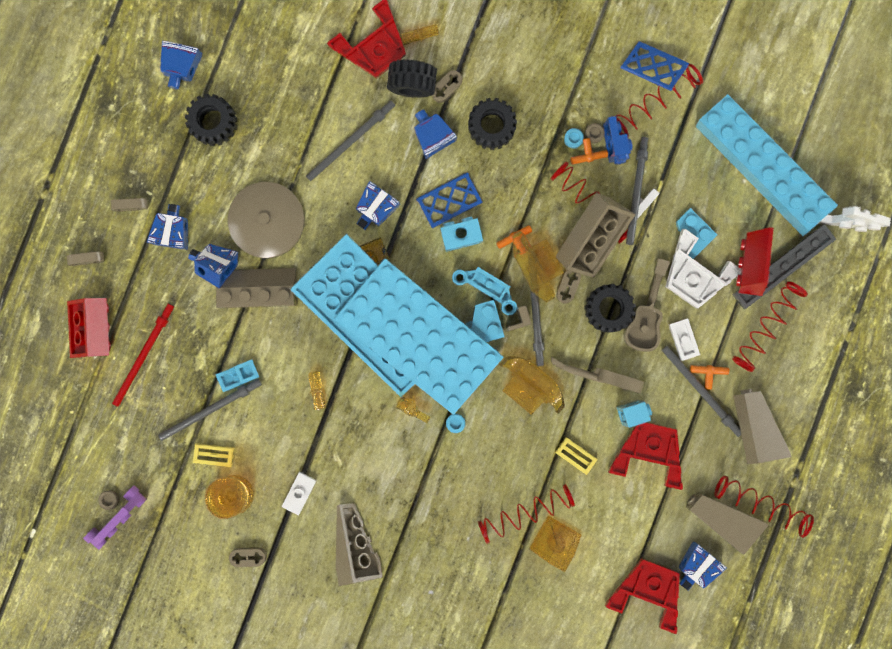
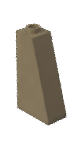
(758, 429)
(731, 524)

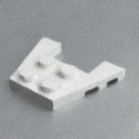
(853, 218)
(691, 279)

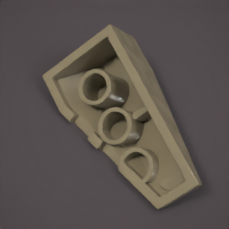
(354, 553)

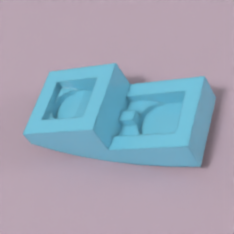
(237, 376)

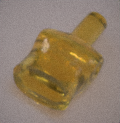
(407, 405)

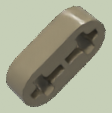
(443, 83)
(129, 204)
(85, 258)
(572, 288)
(247, 562)

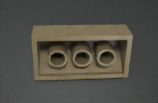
(594, 235)
(258, 289)

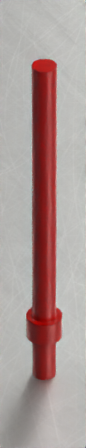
(161, 322)

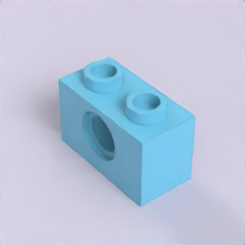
(472, 229)
(634, 413)

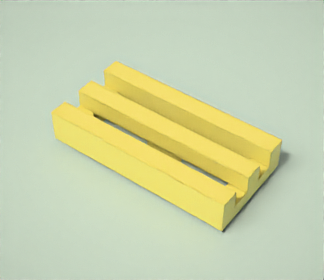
(563, 446)
(229, 456)

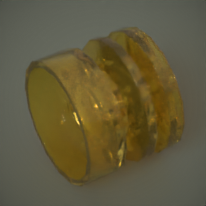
(224, 506)

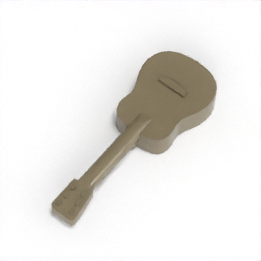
(644, 330)
(604, 376)

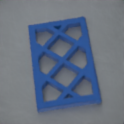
(654, 52)
(447, 216)

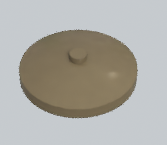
(266, 220)

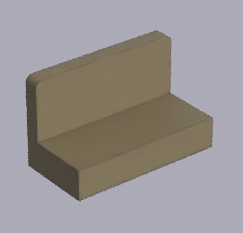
(523, 317)

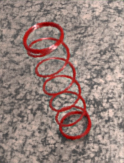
(690, 77)
(560, 171)
(800, 292)
(805, 519)
(484, 530)

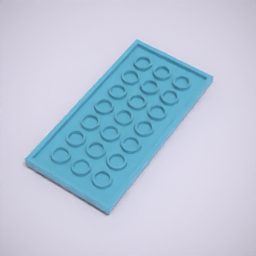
(330, 287)
(418, 336)

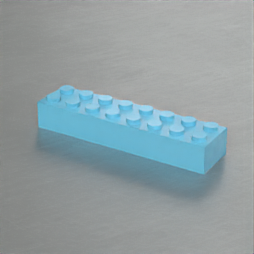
(765, 165)

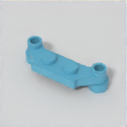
(488, 285)

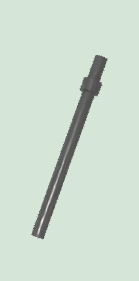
(377, 116)
(642, 157)
(538, 346)
(242, 391)
(726, 418)

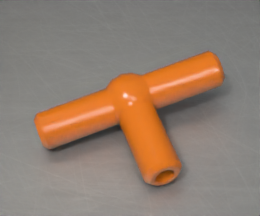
(588, 156)
(507, 240)
(709, 370)

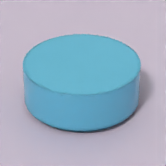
(573, 138)
(455, 423)

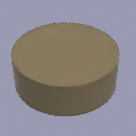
(595, 133)
(108, 499)

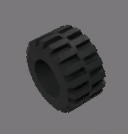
(411, 78)
(496, 108)
(200, 109)
(626, 308)

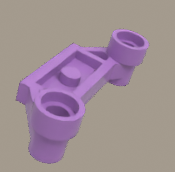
(134, 499)

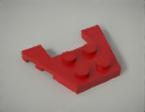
(378, 48)
(654, 445)
(652, 584)

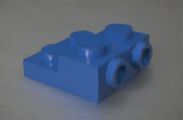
(616, 145)

